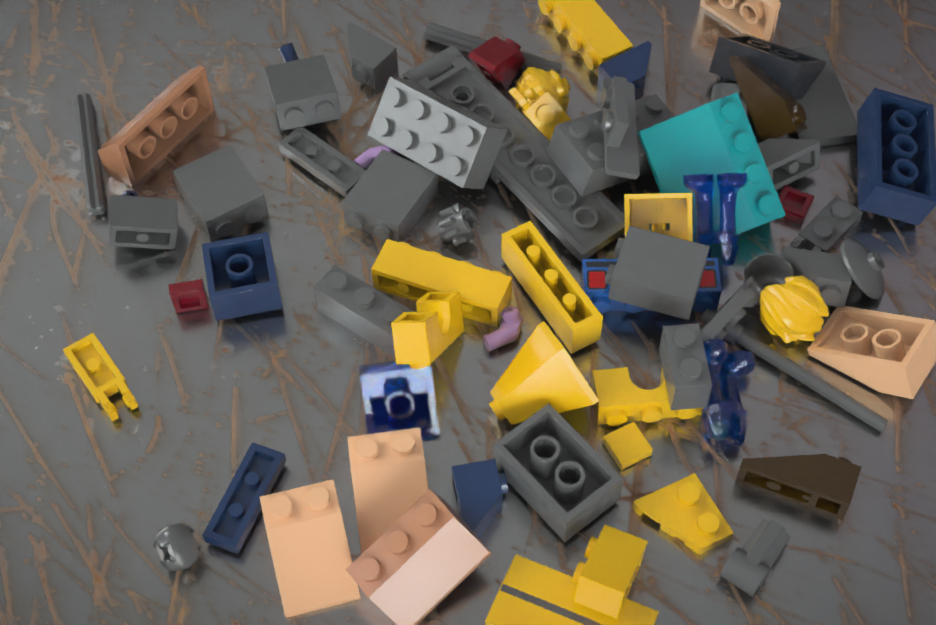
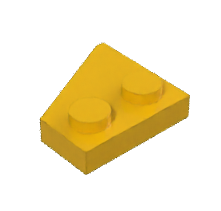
(686, 513)

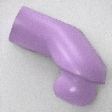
(369, 155)
(508, 331)

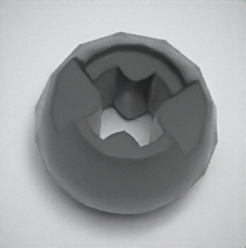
(176, 547)

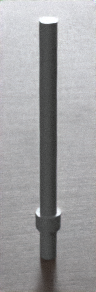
(737, 334)

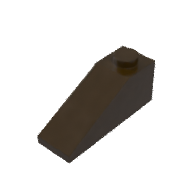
(770, 106)
(808, 480)

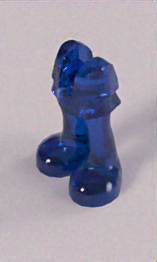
(728, 188)
(724, 413)

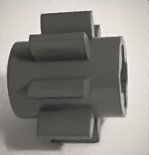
(457, 224)

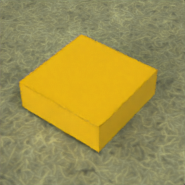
(627, 445)

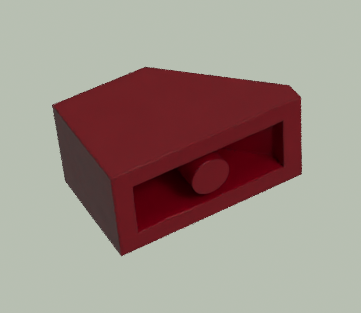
(498, 60)

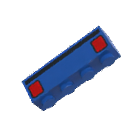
(593, 284)

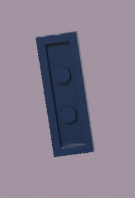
(242, 498)

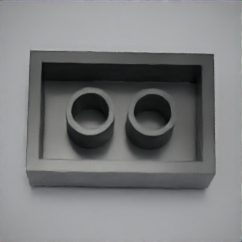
(557, 472)

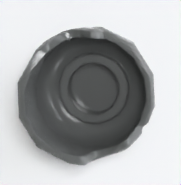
(768, 270)

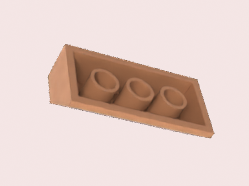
(158, 127)

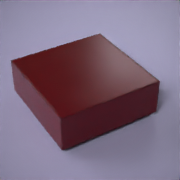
(795, 204)
(188, 296)

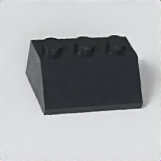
(787, 67)

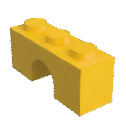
(426, 333)
(624, 402)

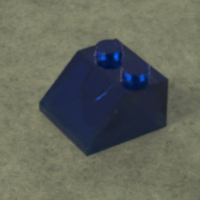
(398, 398)

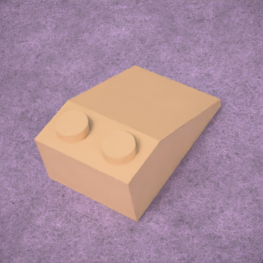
(747, 16)
(878, 349)
(386, 479)
(309, 548)

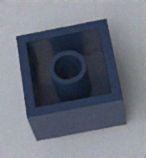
(241, 276)

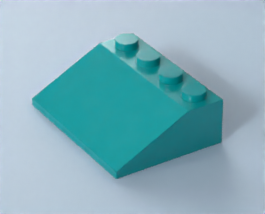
(713, 141)

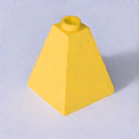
(540, 376)

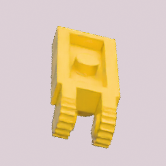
(543, 111)
(99, 373)

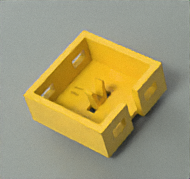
(658, 210)

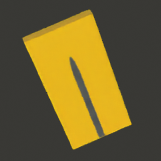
(545, 597)

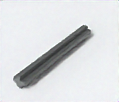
(467, 43)
(89, 154)

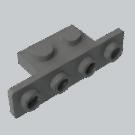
(620, 128)

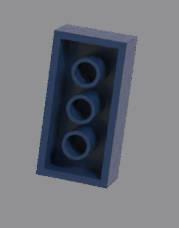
(896, 157)

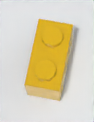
(609, 571)

